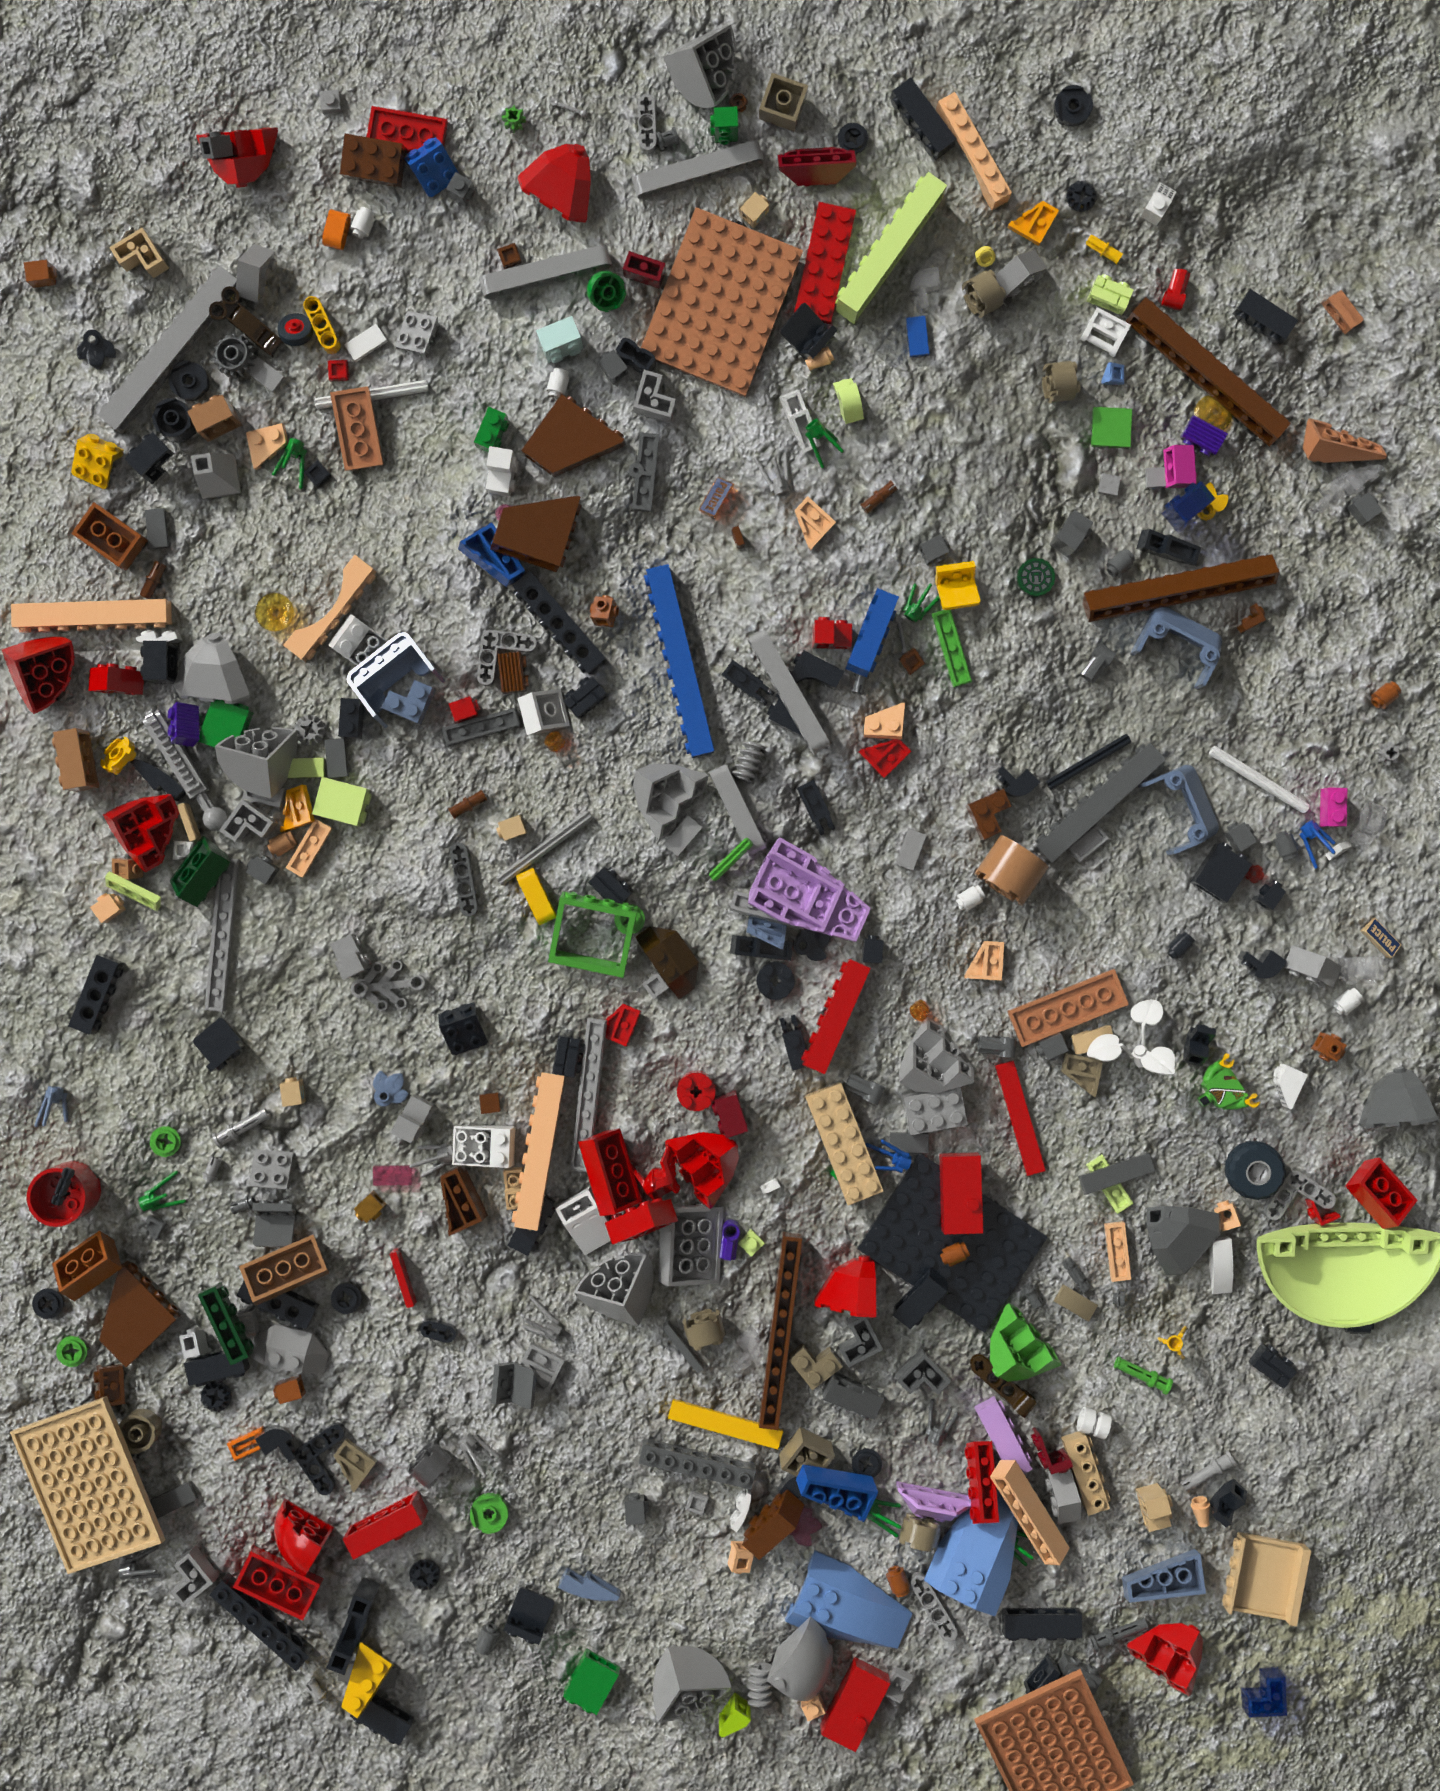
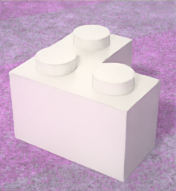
(501, 467)

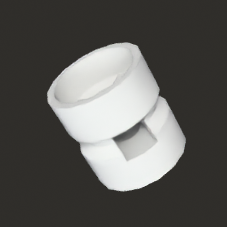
(1097, 1423)

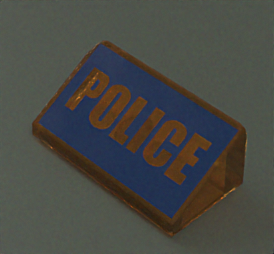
(716, 497)

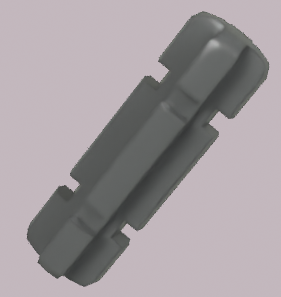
(1076, 1274)

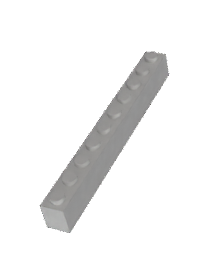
(167, 352)

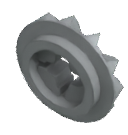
(311, 738)

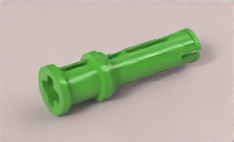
(1151, 1378)

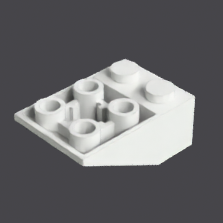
(356, 640)
(484, 1146)
(583, 1221)

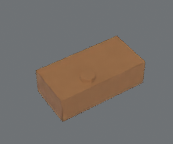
(284, 1270)

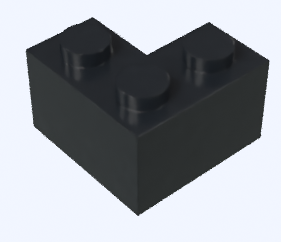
(149, 457)

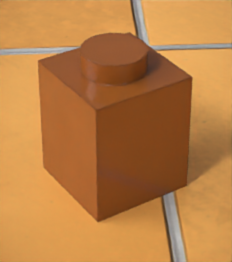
(40, 273)
(289, 1389)

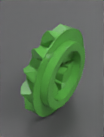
(640, 920)
(158, 1146)
(67, 1358)

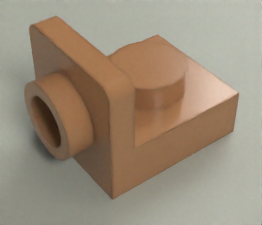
(126, 868)

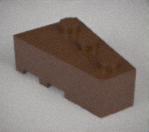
(461, 1200)

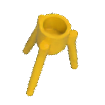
(1175, 1342)

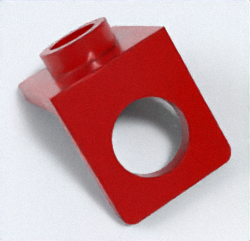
(1314, 1214)

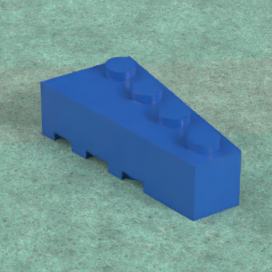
(872, 632)
(838, 1489)

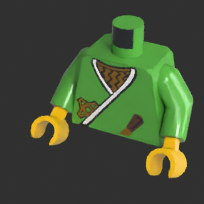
(1223, 1087)

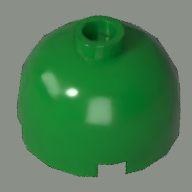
(606, 291)

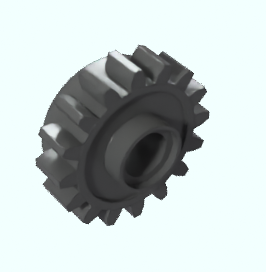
(227, 349)

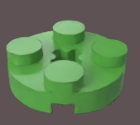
(499, 1517)

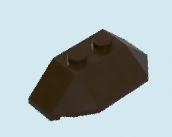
(670, 958)

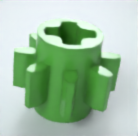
(515, 114)

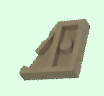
(1083, 1071)
(354, 1462)

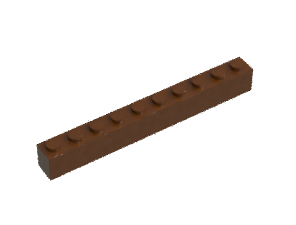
(1208, 372)
(1180, 588)
(780, 1331)

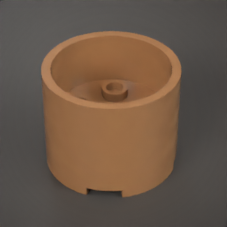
(1011, 870)

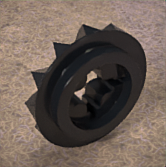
(855, 130)
(1074, 200)
(40, 1299)
(342, 1306)
(223, 1392)
(875, 1460)
(428, 1567)

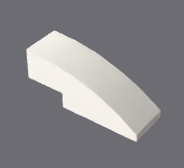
(798, 418)
(1221, 1265)

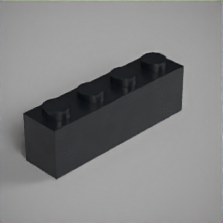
(923, 119)
(1041, 1623)

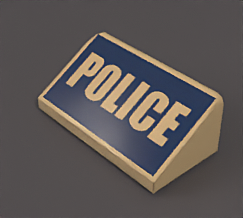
(1381, 938)

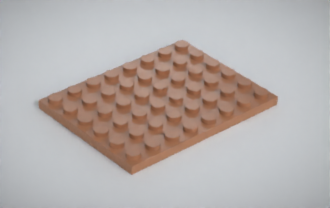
(721, 301)
(1054, 1740)

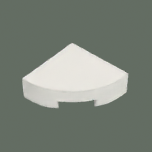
(182, 849)
(1339, 849)
(770, 1185)

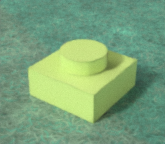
(751, 1242)

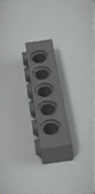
(697, 1463)

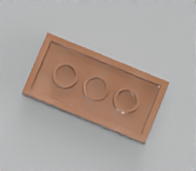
(357, 428)

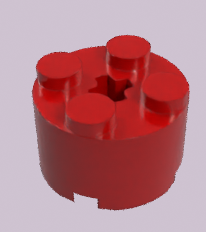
(704, 1083)

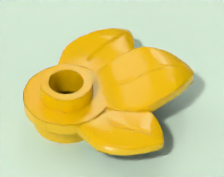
(1215, 506)

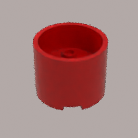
(83, 1197)

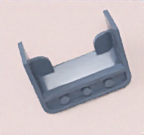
(1166, 620)
(386, 668)
(1187, 780)

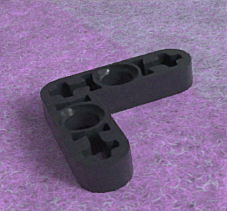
(313, 1458)

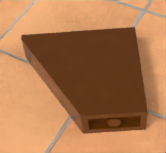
(570, 438)
(537, 531)
(135, 1315)

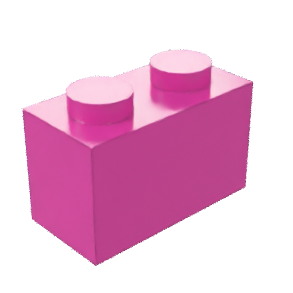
(1179, 466)
(1333, 807)

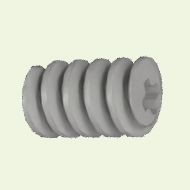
(748, 761)
(759, 1685)

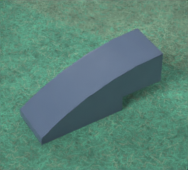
(588, 1587)

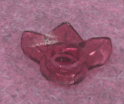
(806, 1526)

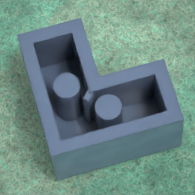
(412, 707)

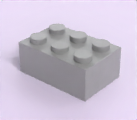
(934, 1111)

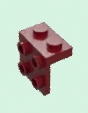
(1055, 1461)

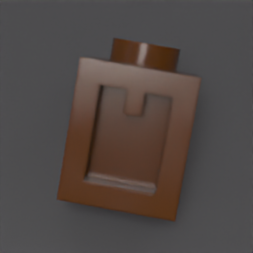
(1249, 622)

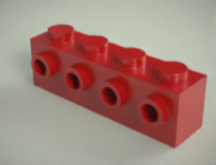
(982, 1488)

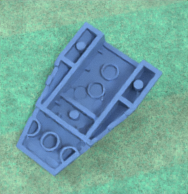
(976, 1560)
(848, 1605)

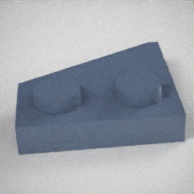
(767, 931)

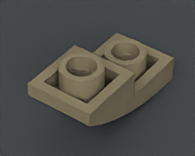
(1075, 1303)

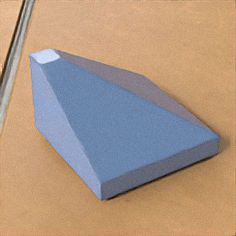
(1113, 374)

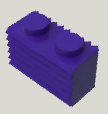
(1203, 436)
(184, 724)

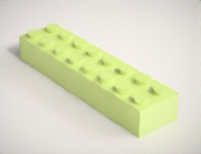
(890, 248)

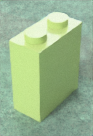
(342, 802)

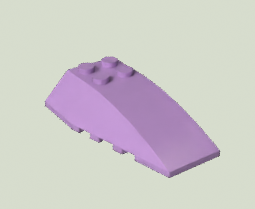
(805, 894)

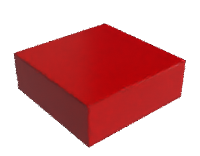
(338, 370)

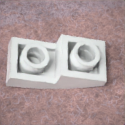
(170, 636)
(742, 1504)

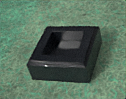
(317, 473)

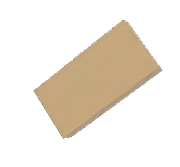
(189, 822)

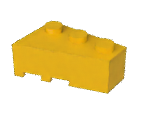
(365, 1679)

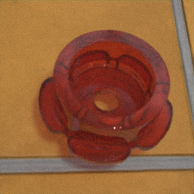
(1259, 874)

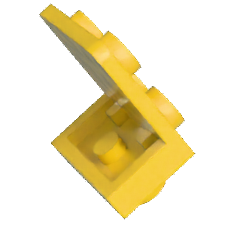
(94, 460)
(957, 585)

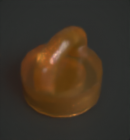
(554, 741)
(919, 1010)

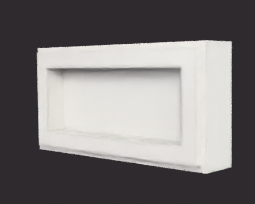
(365, 343)

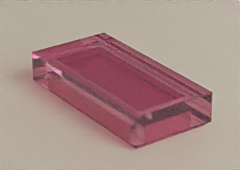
(392, 1175)

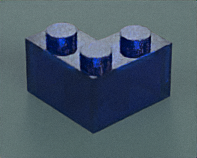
(1184, 508)
(1268, 1698)

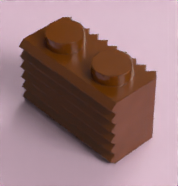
(512, 672)

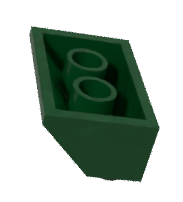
(199, 872)

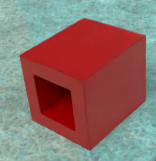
(464, 709)

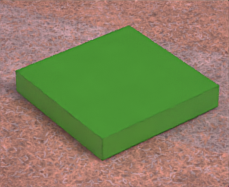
(1111, 427)

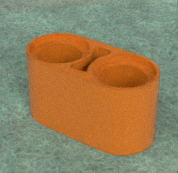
(336, 229)

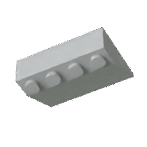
(691, 1246)

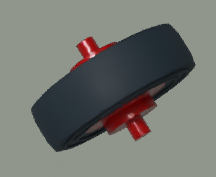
(295, 329)

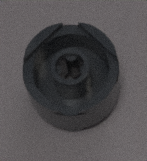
(165, 423)

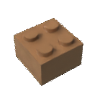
(214, 417)

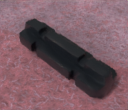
(62, 1186)

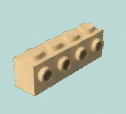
(1085, 1472)

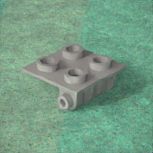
(417, 333)
(271, 1169)

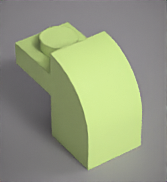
(849, 400)

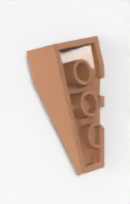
(1329, 445)

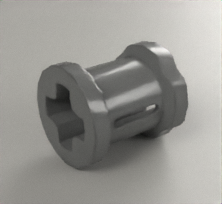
(667, 138)

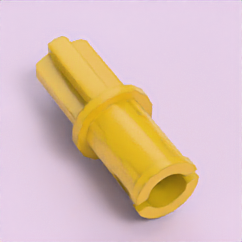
(1104, 249)

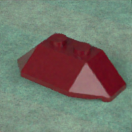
(816, 165)

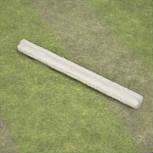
(382, 392)
(1259, 779)

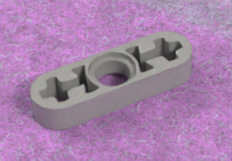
(650, 116)

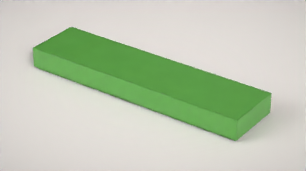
(951, 648)

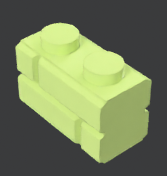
(1110, 294)

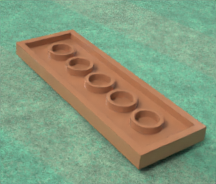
(1067, 1007)

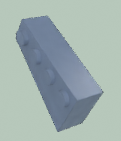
(1167, 1579)

